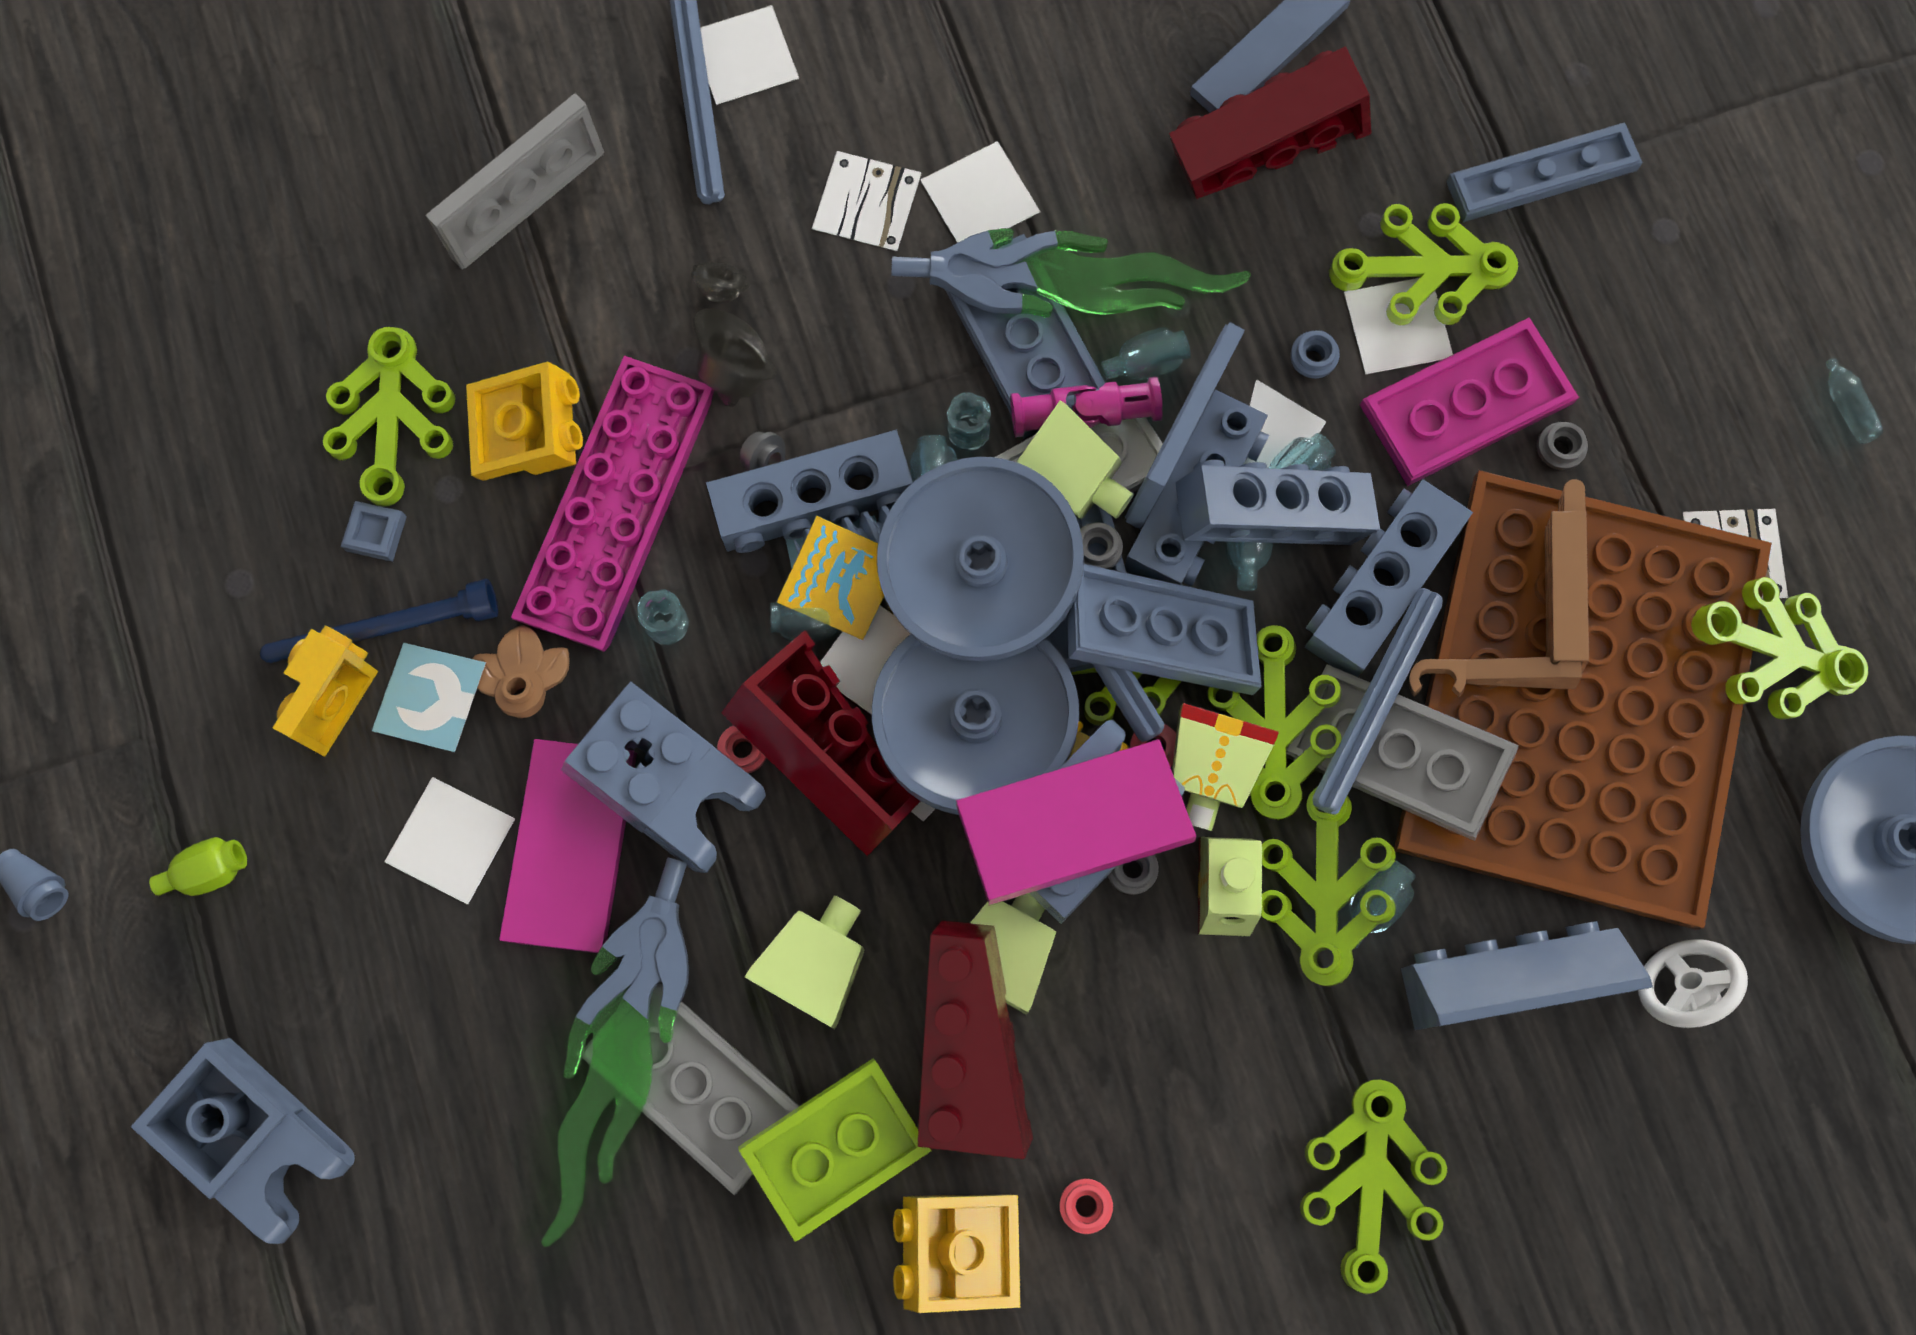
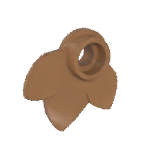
(522, 664)

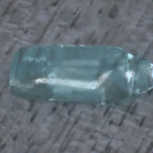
(1853, 403)

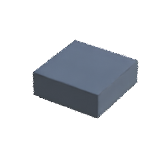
(373, 531)

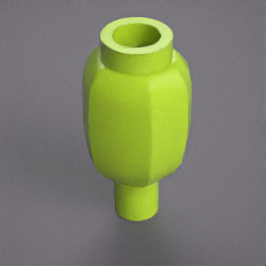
(201, 868)

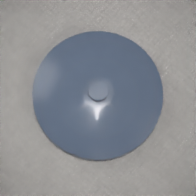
(980, 558)
(972, 724)
(1863, 836)

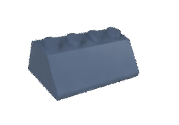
(1521, 976)

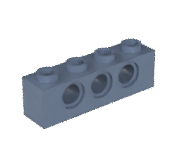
(785, 482)
(1276, 504)
(1437, 523)

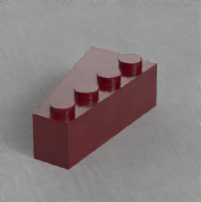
(1274, 123)
(820, 743)
(969, 1057)

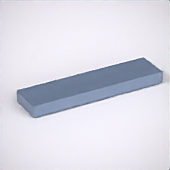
(1266, 50)
(1544, 172)

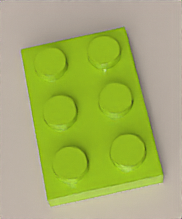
(833, 1149)

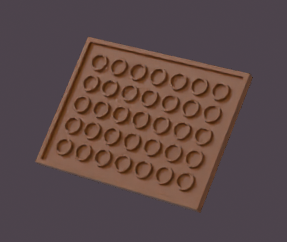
(1633, 767)

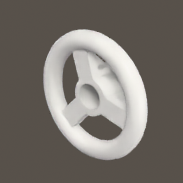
(1697, 995)

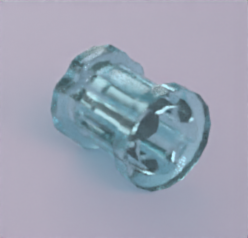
(959, 431)
(665, 603)

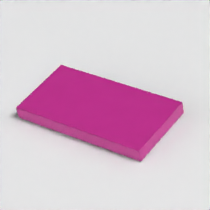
(1468, 401)
(1075, 821)
(562, 859)

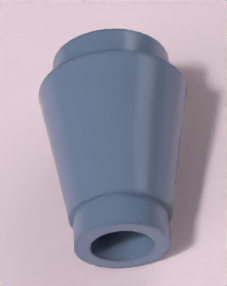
(31, 886)

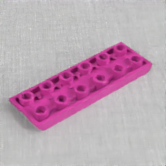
(614, 504)

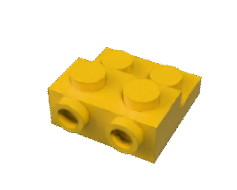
(523, 422)
(330, 688)
(958, 1252)

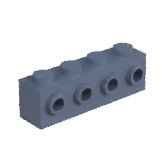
(1225, 433)

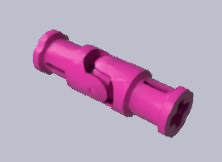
(1104, 406)

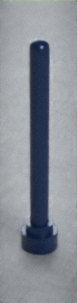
(474, 602)

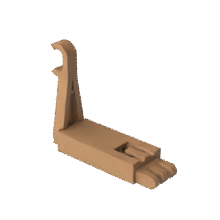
(1565, 614)

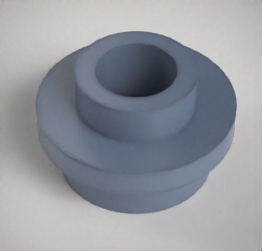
(1321, 343)

